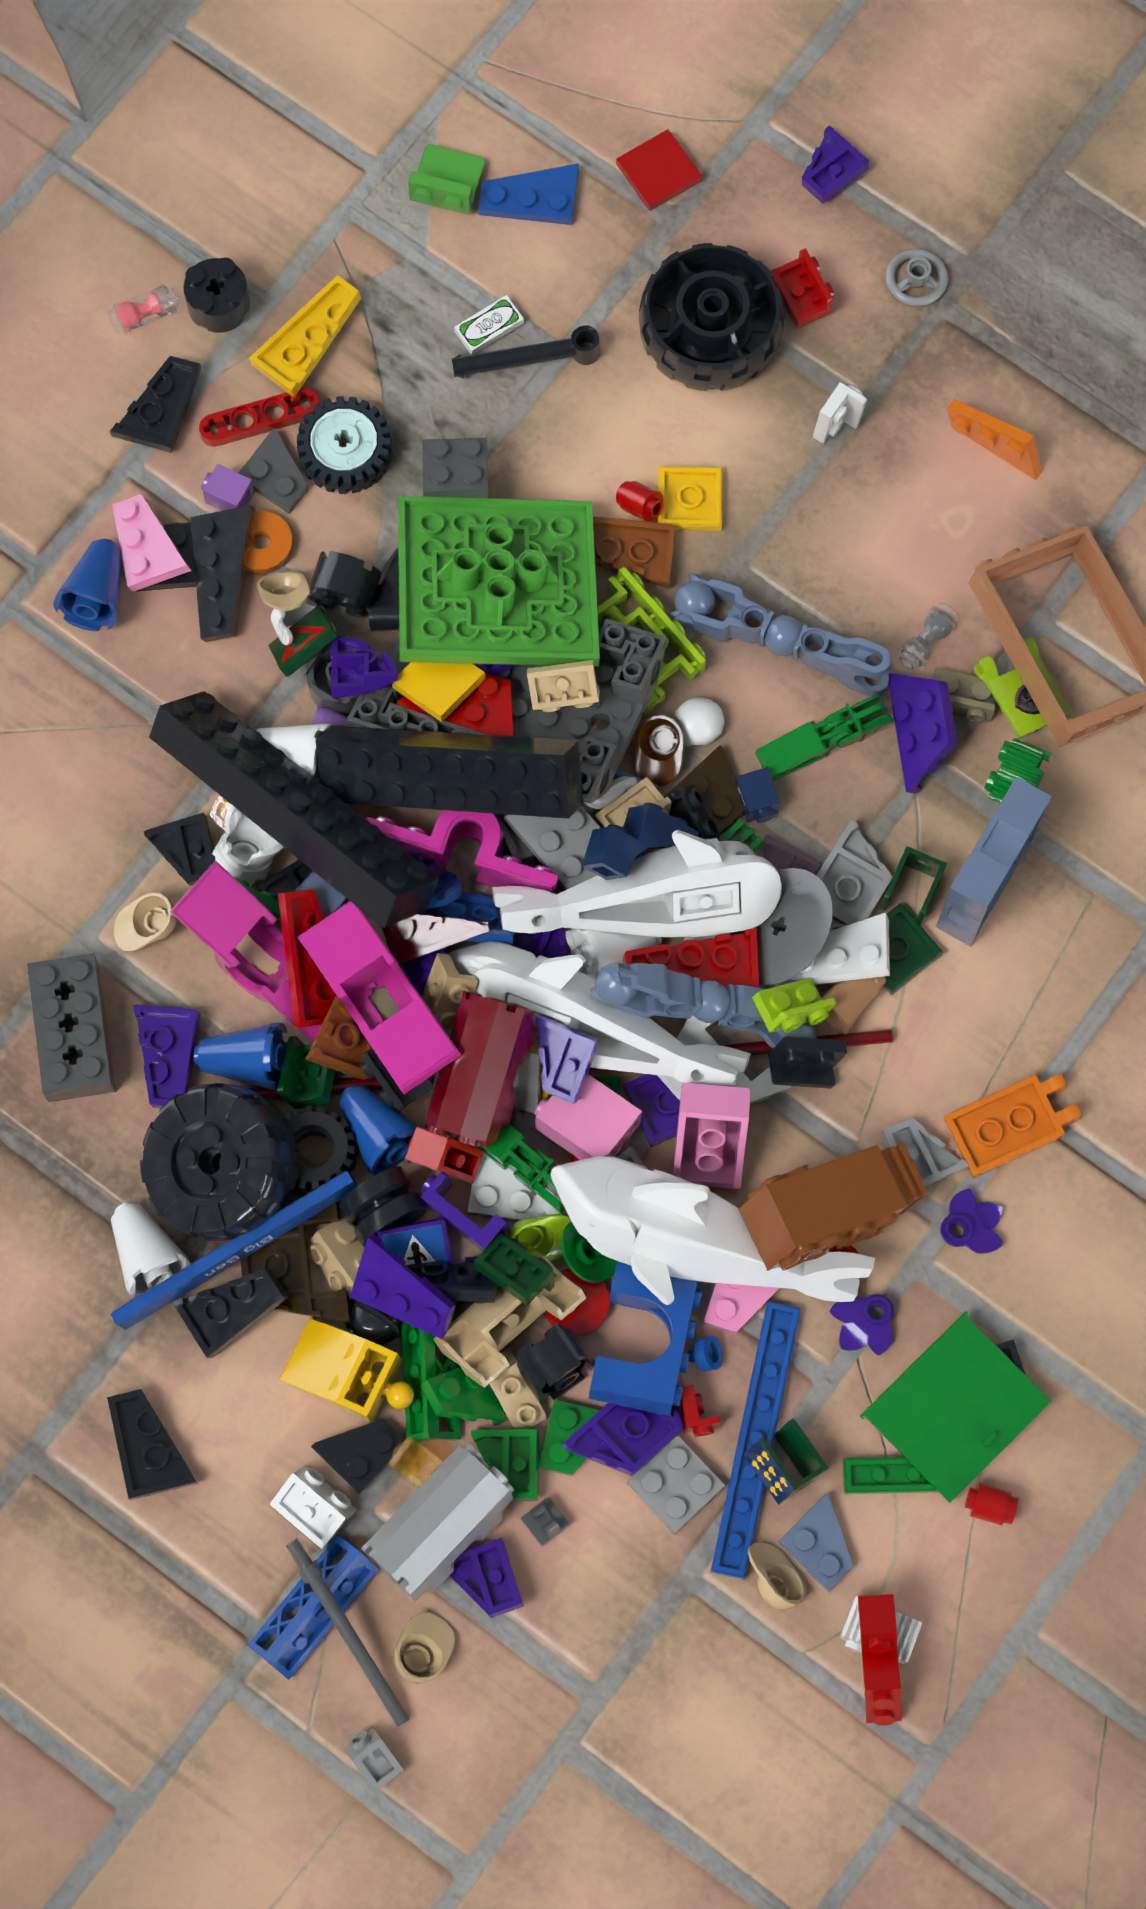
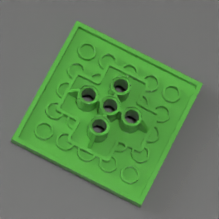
(496, 581)

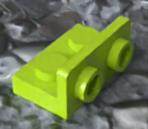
(792, 1005)

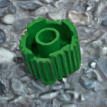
(1017, 760)

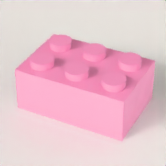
(711, 1134)

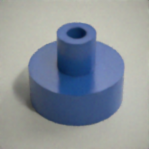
(706, 1353)

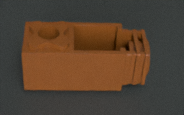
(830, 1205)

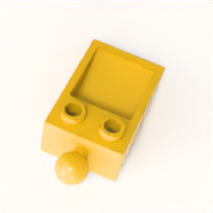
(340, 1370)

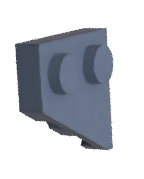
(819, 1544)

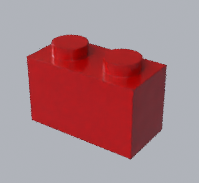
(444, 1155)

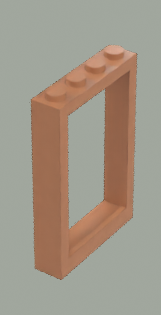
(1110, 596)

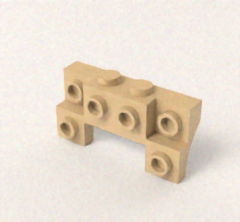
(488, 1327)

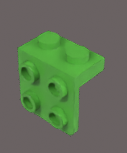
(446, 179)

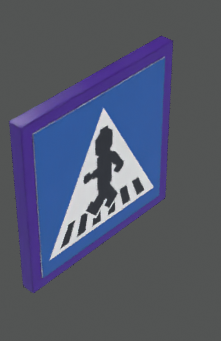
(418, 1241)

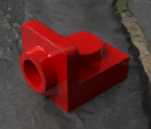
(691, 1406)

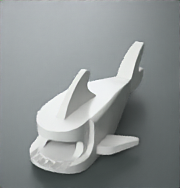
(672, 892)

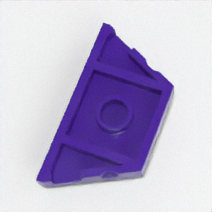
(922, 725)
(624, 1437)

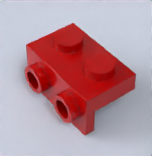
(804, 289)

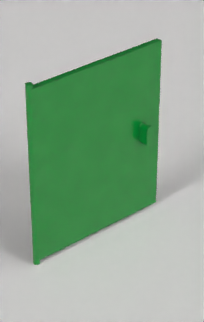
(953, 1404)

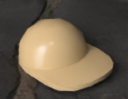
(284, 590)
(144, 922)
(777, 1577)
(423, 1648)

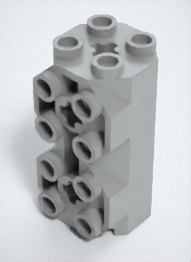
(440, 1521)

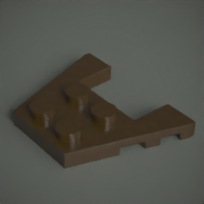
(290, 1263)

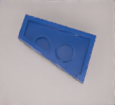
(532, 196)

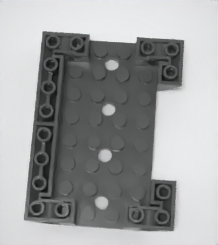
(626, 682)

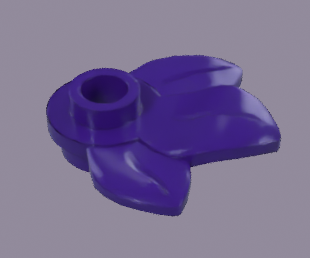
(975, 1220)
(861, 1327)

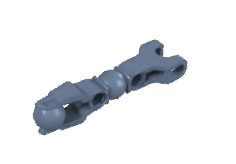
(840, 656)
(661, 992)

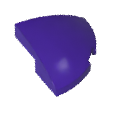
(358, 668)

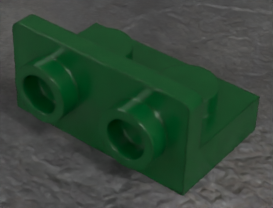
(515, 1269)

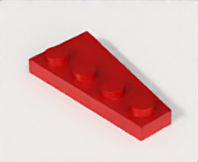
(720, 959)
(308, 988)

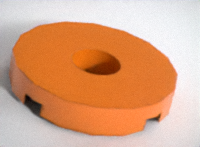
(280, 546)

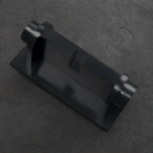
(689, 804)

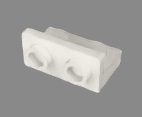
(843, 405)
(313, 1505)

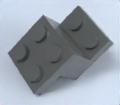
(455, 468)

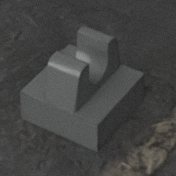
(545, 1521)

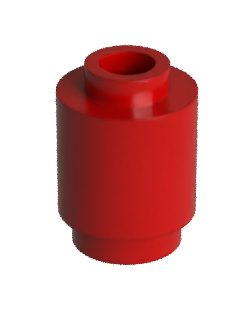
(640, 500)
(991, 1504)

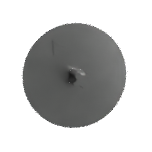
(795, 928)

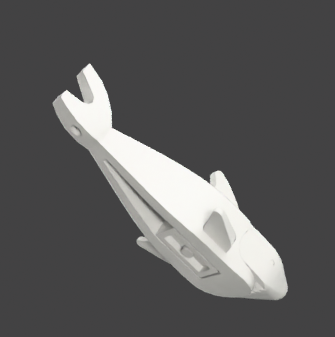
(563, 993)
(684, 1232)

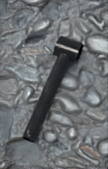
(532, 354)

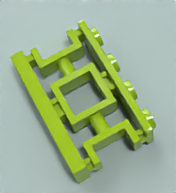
(654, 620)

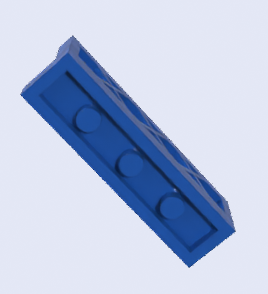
(301, 1635)

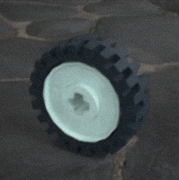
(350, 466)

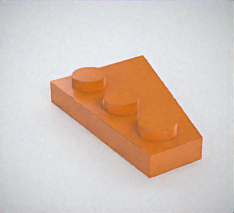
(998, 437)

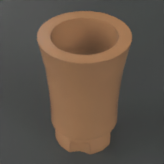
(851, 1000)

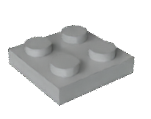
(675, 1484)

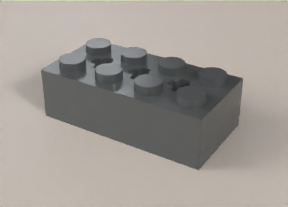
(89, 1036)

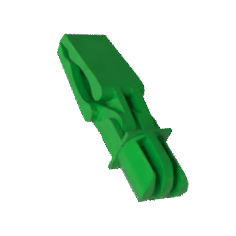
(813, 741)
(529, 1166)

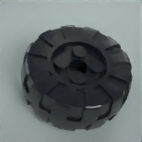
(711, 317)
(219, 1161)

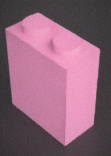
(593, 1125)

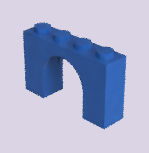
(650, 1384)

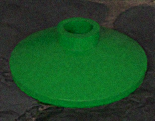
(583, 1258)

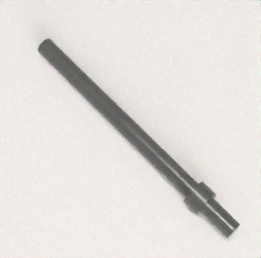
(311, 1573)

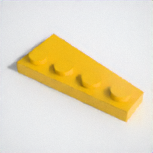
(302, 341)

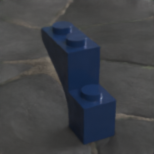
(615, 847)

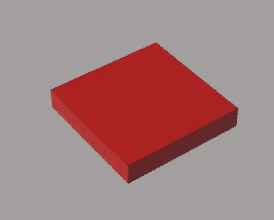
(658, 170)

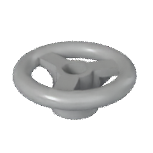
(919, 263)

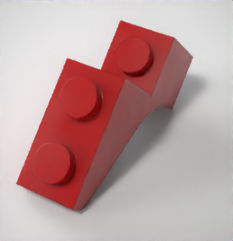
(880, 1659)

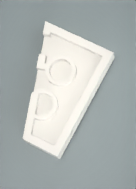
(502, 1194)

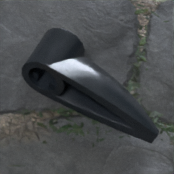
(385, 606)

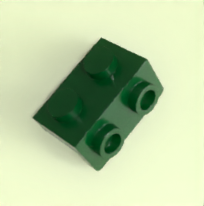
(301, 1080)

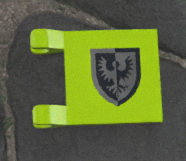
(1013, 695)

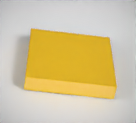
(691, 497)
(438, 686)

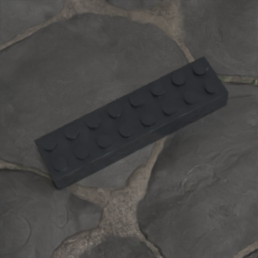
(451, 771)

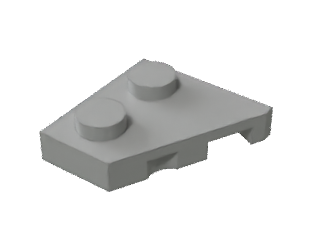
(925, 1150)

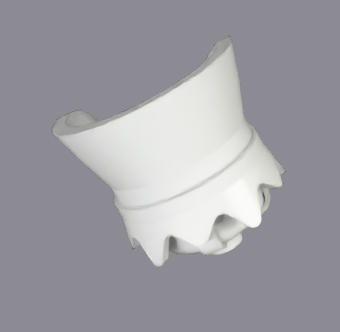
(245, 848)

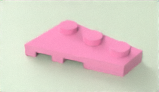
(145, 546)

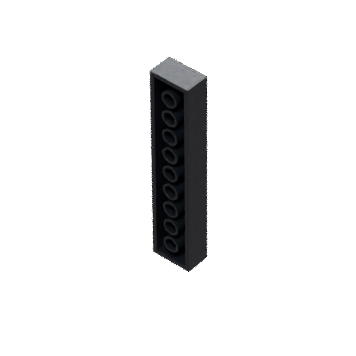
(294, 808)

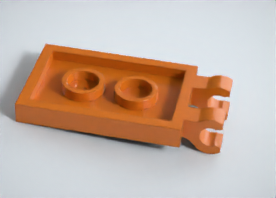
(1010, 1123)

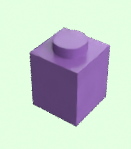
(226, 489)

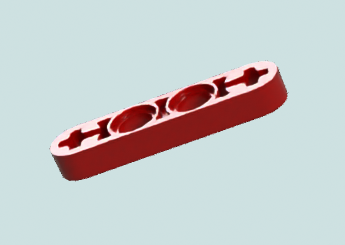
(256, 410)

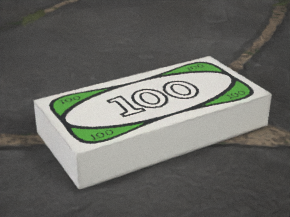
(489, 325)

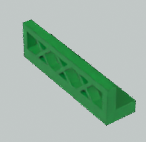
(418, 1366)

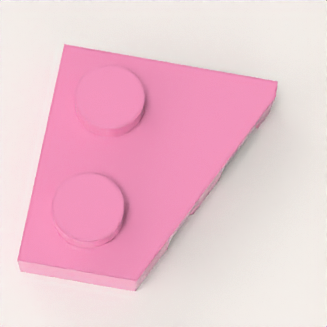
(735, 1304)

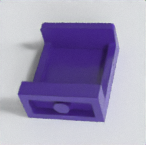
(434, 1191)

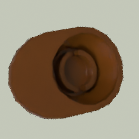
(659, 749)

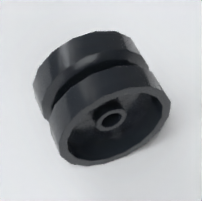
(382, 1203)

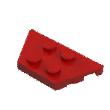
(484, 710)

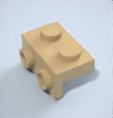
(636, 796)
(337, 1253)

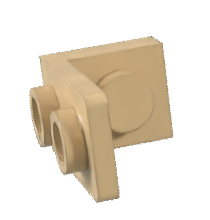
(516, 1397)

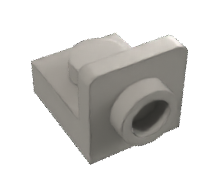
(373, 1758)

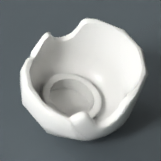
(700, 720)

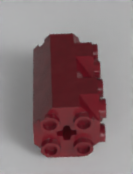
(476, 1090)

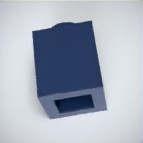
(758, 795)

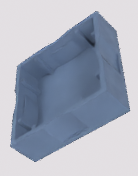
(993, 861)

